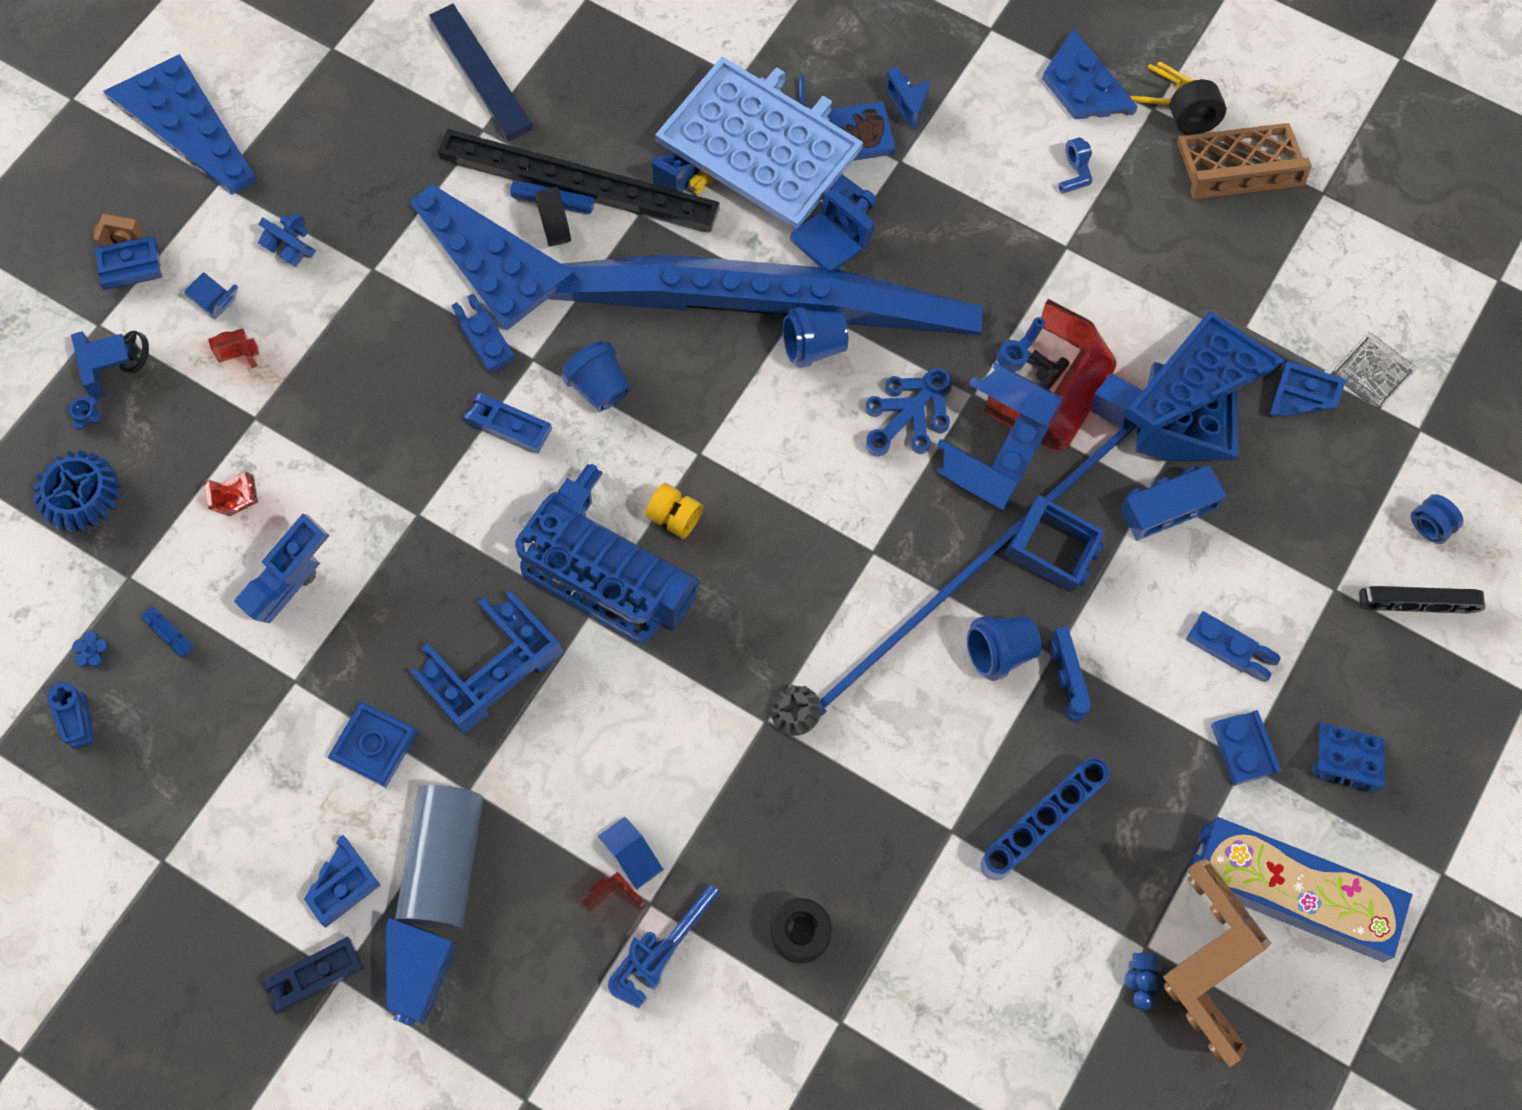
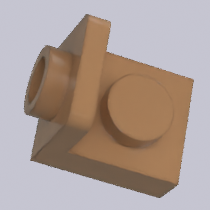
(117, 229)

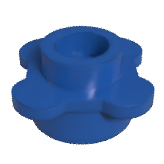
(81, 405)

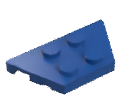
(1084, 82)

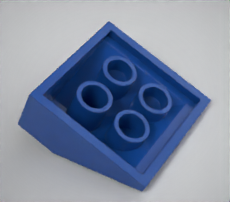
(1201, 435)

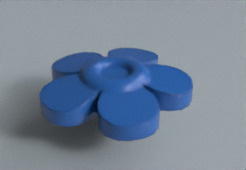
(89, 650)

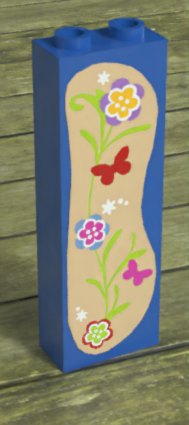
(1306, 889)

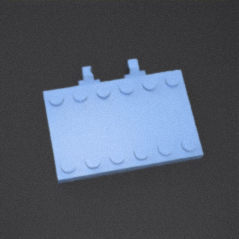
(760, 140)

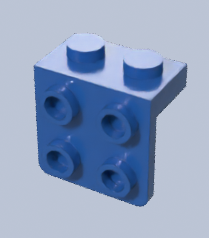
(834, 233)

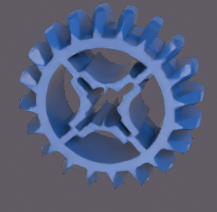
(58, 491)

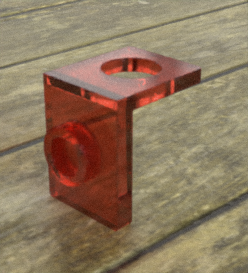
(605, 887)

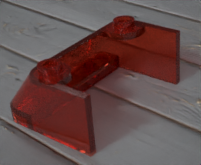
(1080, 382)

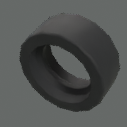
(553, 216)

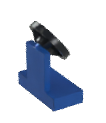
(105, 354)

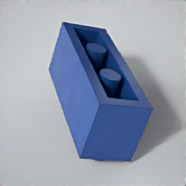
(1172, 501)

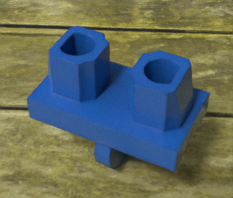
(273, 236)

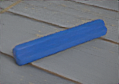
(570, 200)

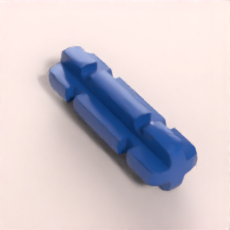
(168, 632)

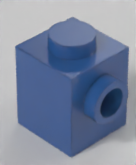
(1114, 399)

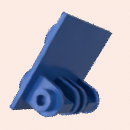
(1350, 757)

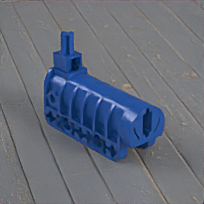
(601, 565)

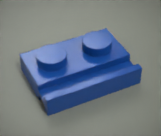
(128, 262)
(1245, 747)

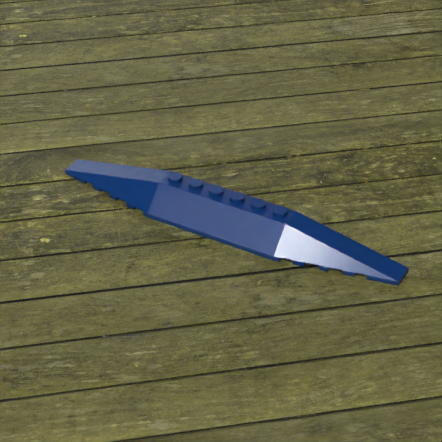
(681, 281)

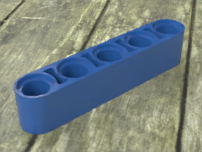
(1055, 807)

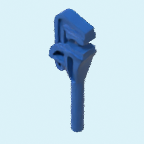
(652, 956)

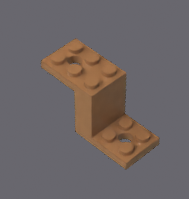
(1216, 962)

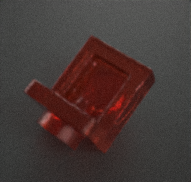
(233, 345)
(231, 495)

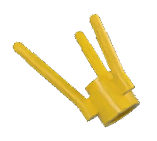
(1168, 73)

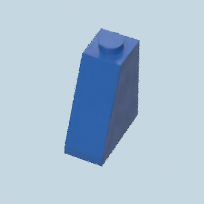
(414, 970)

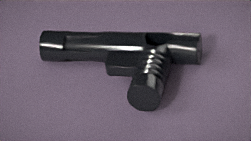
(1045, 372)

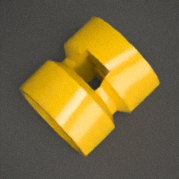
(664, 506)

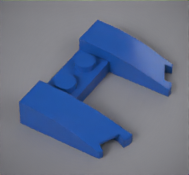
(1037, 410)
(468, 701)

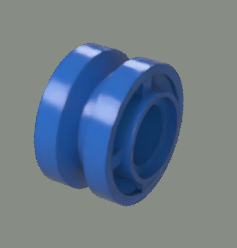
(1437, 518)

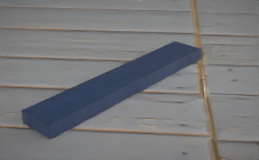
(480, 72)

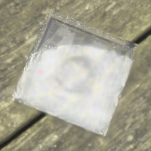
(1374, 371)

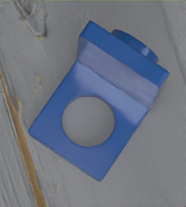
(210, 295)

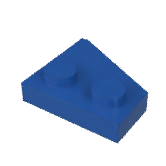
(1305, 391)
(340, 884)

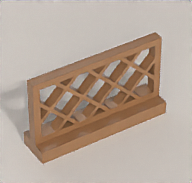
(1247, 176)

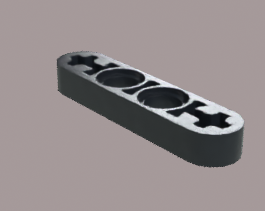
(1422, 599)

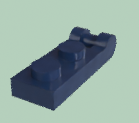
(313, 974)

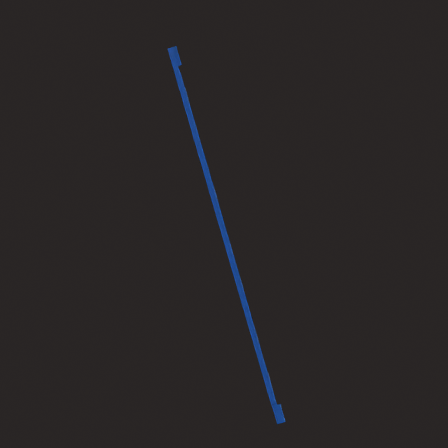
(969, 571)

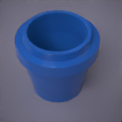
(813, 335)
(596, 375)
(1002, 644)

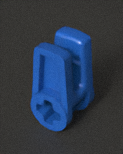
(73, 718)

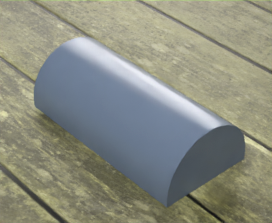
(440, 857)

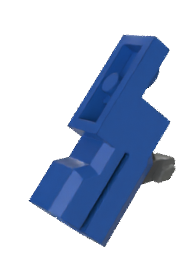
(286, 571)

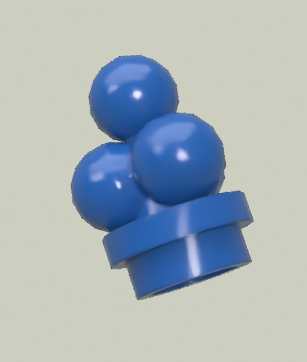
(1144, 978)

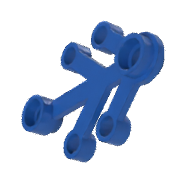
(910, 408)

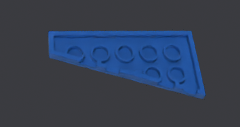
(181, 116)
(499, 265)
(1202, 370)

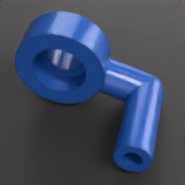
(1078, 155)
(1014, 353)

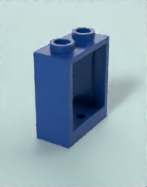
(1066, 521)

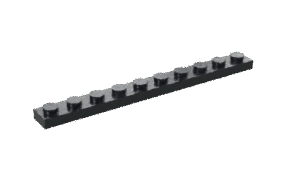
(579, 179)

